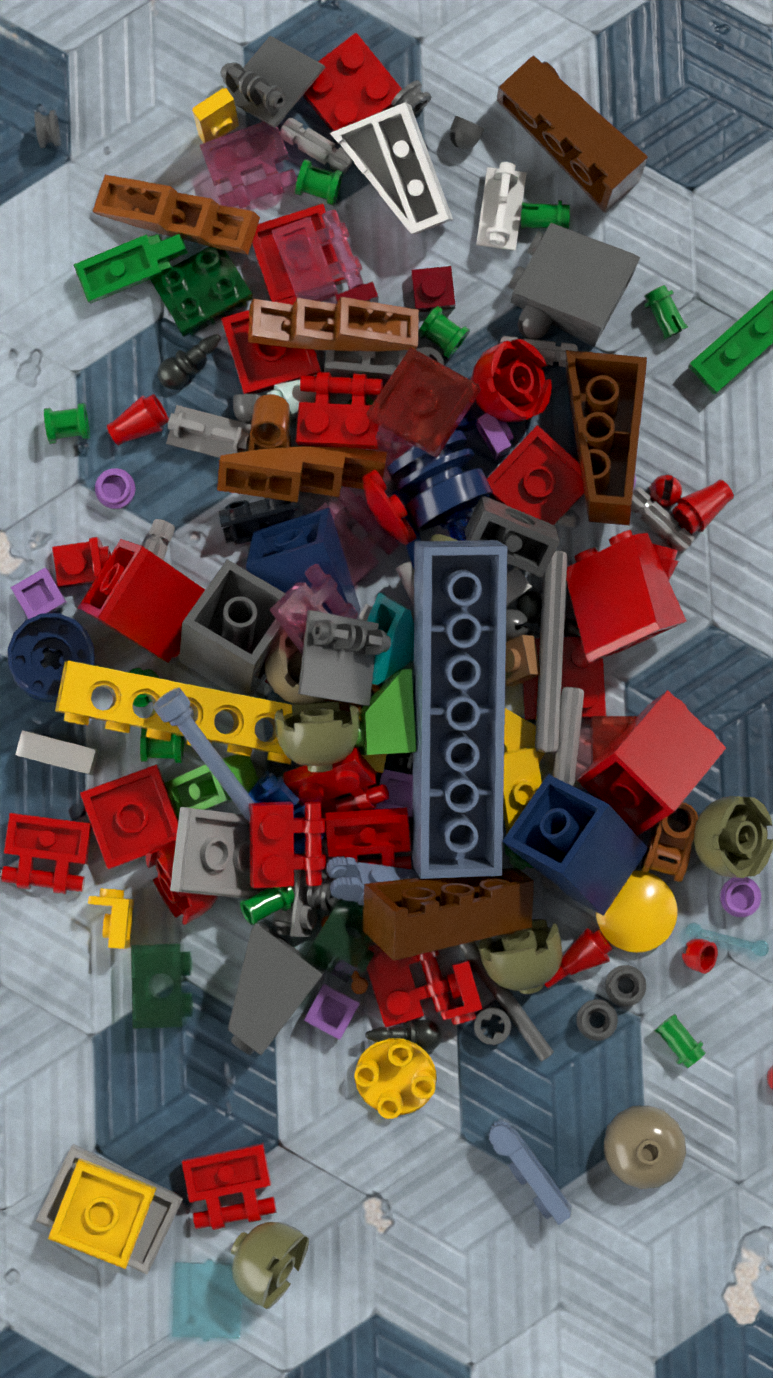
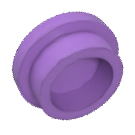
(115, 488)
(740, 897)

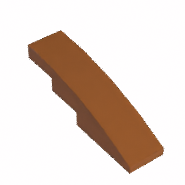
(173, 213)
(330, 326)
(286, 471)

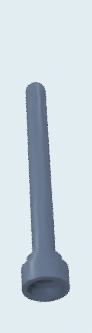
(175, 709)

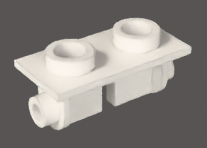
(501, 207)

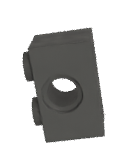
(527, 538)

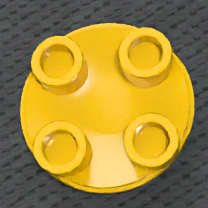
(640, 914)
(395, 1077)

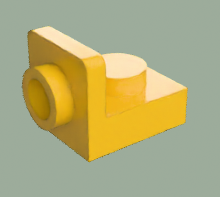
(118, 924)

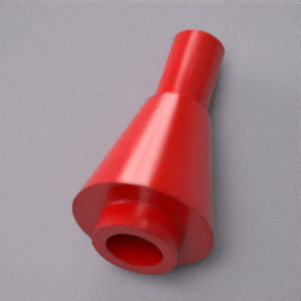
(585, 953)

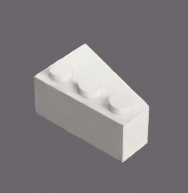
(398, 165)

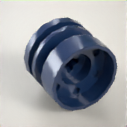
(439, 482)
(45, 633)

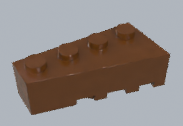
(572, 133)
(606, 415)
(440, 913)

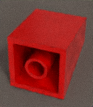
(621, 595)
(142, 599)
(653, 763)

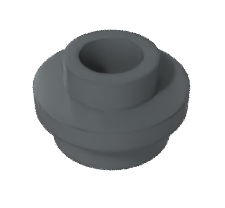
(637, 991)
(606, 1029)

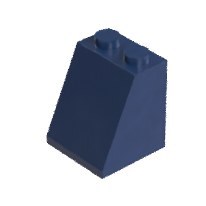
(289, 548)
(576, 843)

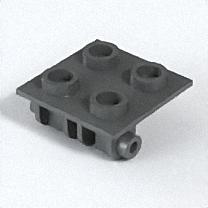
(271, 80)
(340, 657)

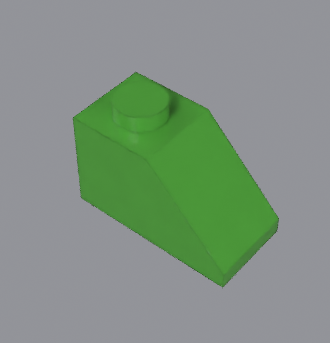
(389, 721)
(202, 790)

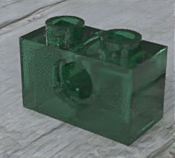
(338, 950)
(149, 1008)

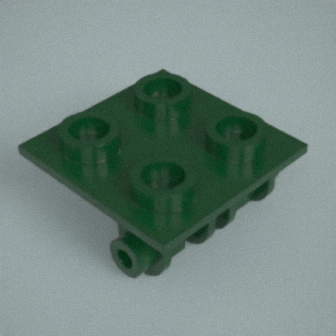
(202, 289)

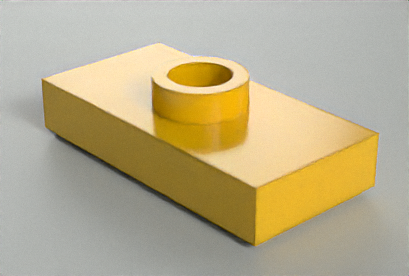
(215, 116)
(520, 782)

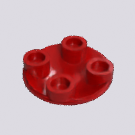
(387, 510)

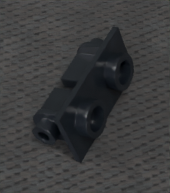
(245, 517)

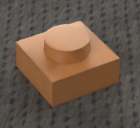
(521, 660)

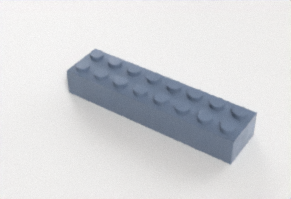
(459, 708)

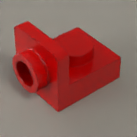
(79, 562)
(463, 986)

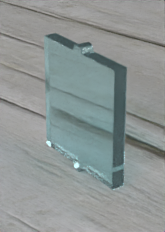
(206, 1301)

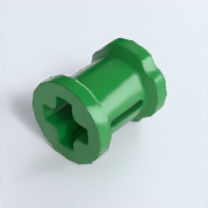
(318, 182)
(443, 332)
(66, 423)
(161, 749)

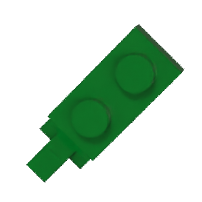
(127, 265)

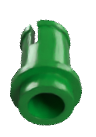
(543, 214)
(665, 311)
(267, 903)
(680, 1041)

